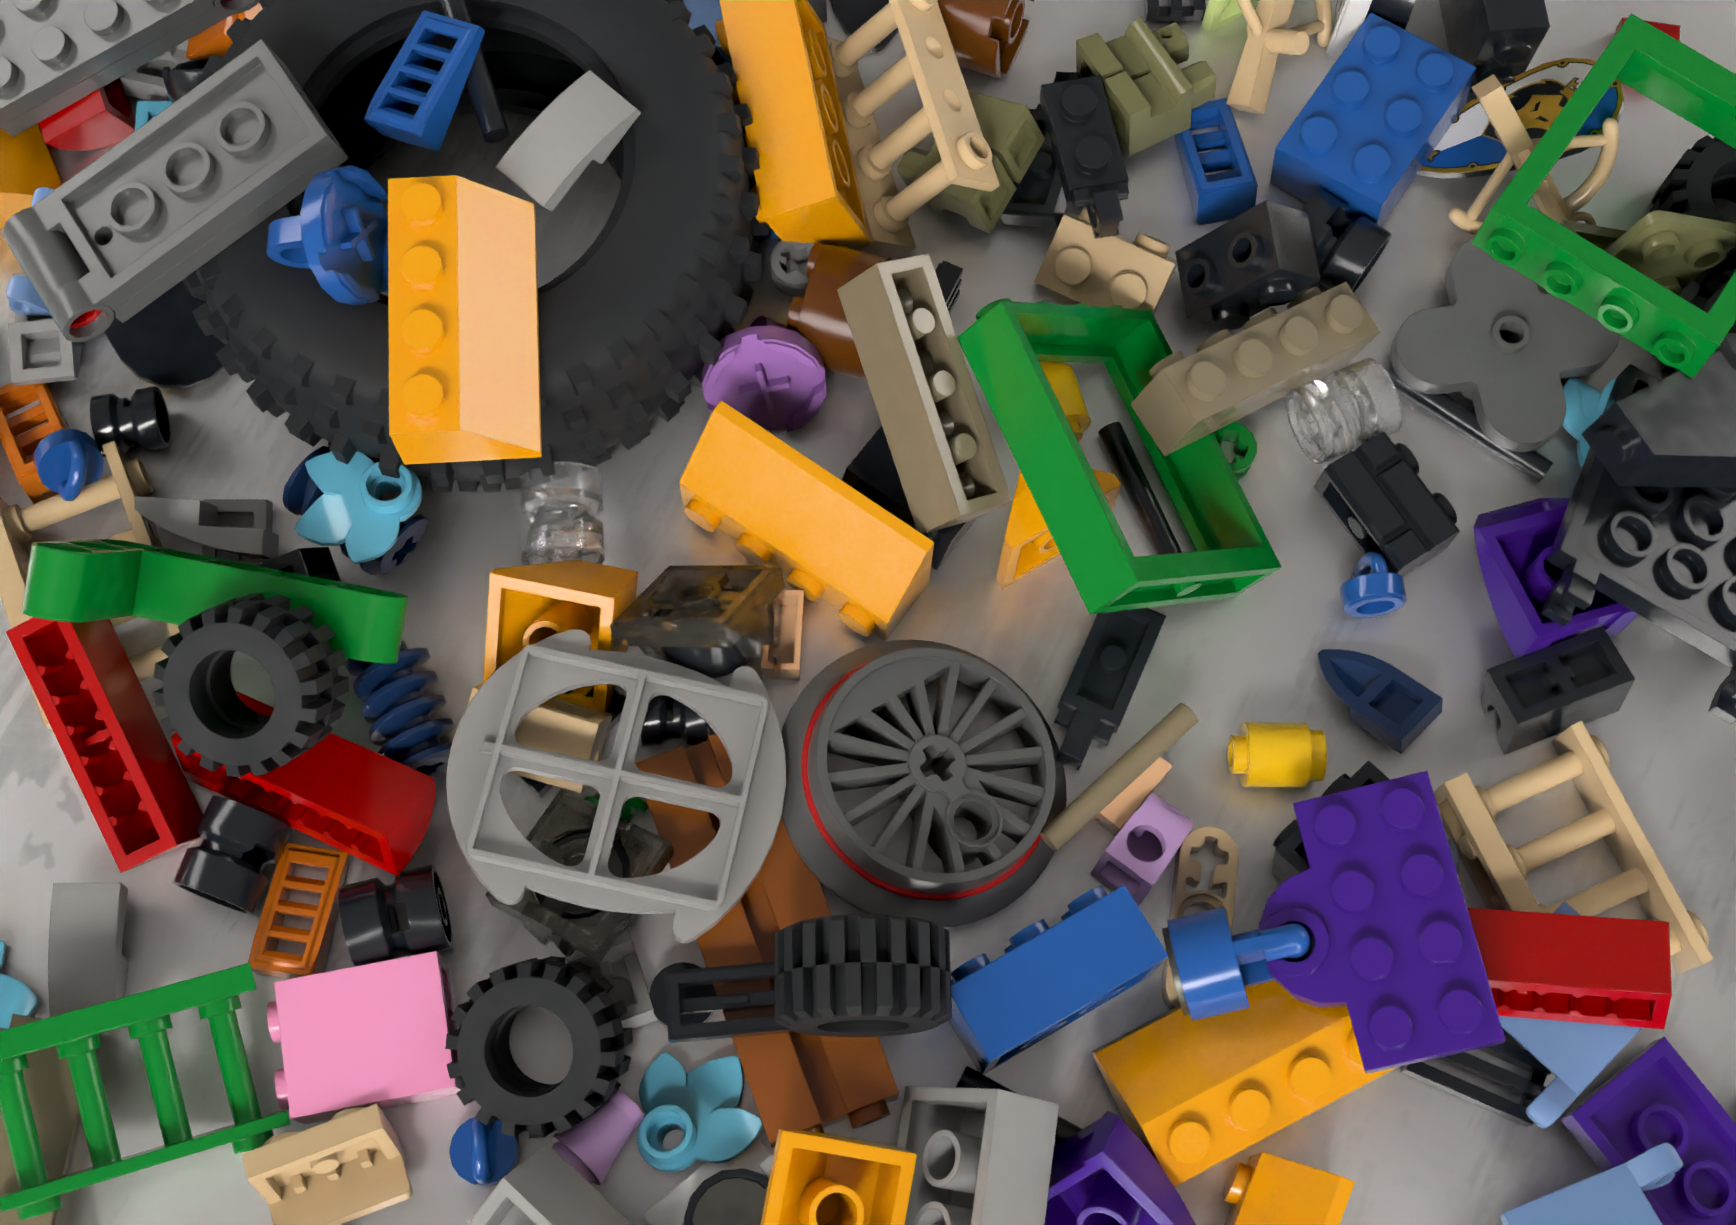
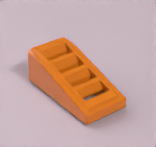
(21, 446)
(270, 929)

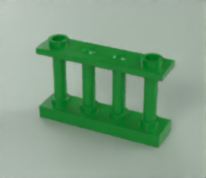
(147, 1019)

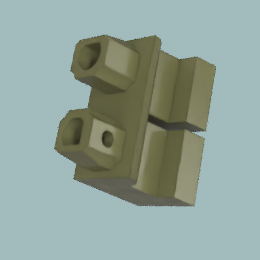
(1144, 85)
(1013, 143)

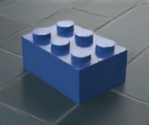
(1373, 120)
(1052, 976)

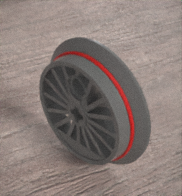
(858, 873)

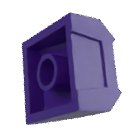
(1518, 578)
(1110, 1180)

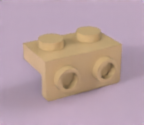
(1106, 268)
(331, 1170)

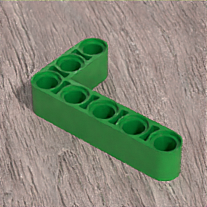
(128, 578)

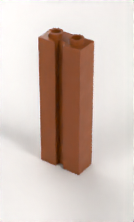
(793, 1076)

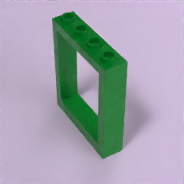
(1581, 271)
(1229, 540)

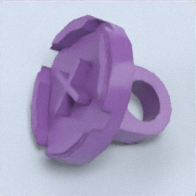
(767, 376)

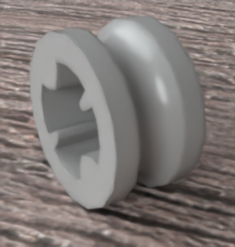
(793, 282)

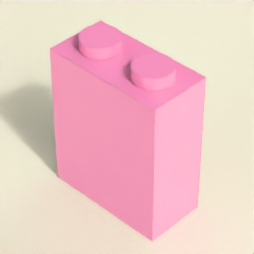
(364, 1037)

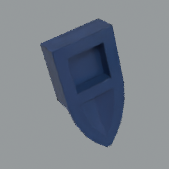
(1380, 696)

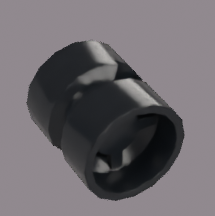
(1343, 246)
(232, 855)
(372, 920)

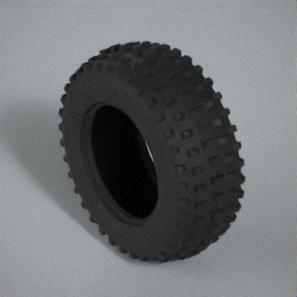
(614, 328)

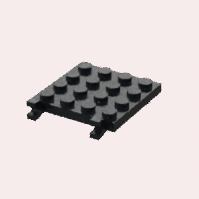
(1653, 552)

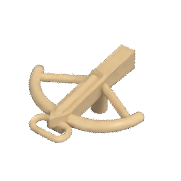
(1264, 42)
(1519, 146)

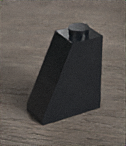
(1672, 431)

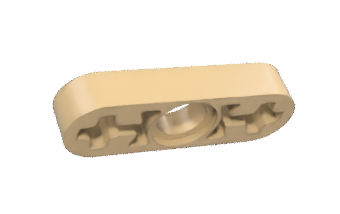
(1189, 872)

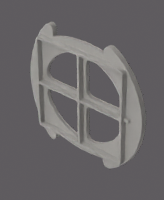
(747, 806)

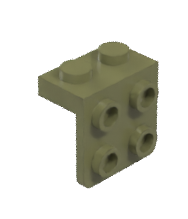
(1664, 245)

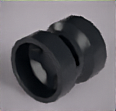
(131, 422)
(685, 725)

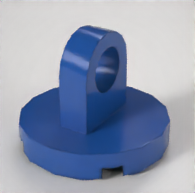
(338, 235)

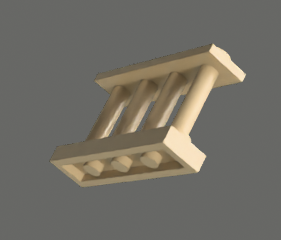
(946, 113)
(17, 524)
(1502, 869)

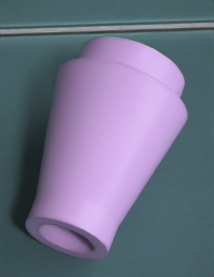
(598, 1140)

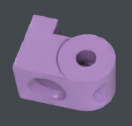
(1143, 847)

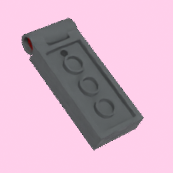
(73, 47)
(172, 194)

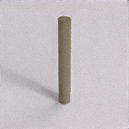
(1118, 777)

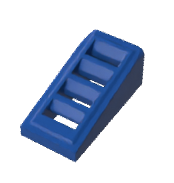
(437, 106)
(1220, 194)

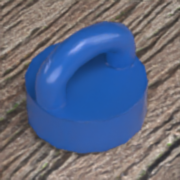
(68, 462)
(1374, 592)
(483, 1153)

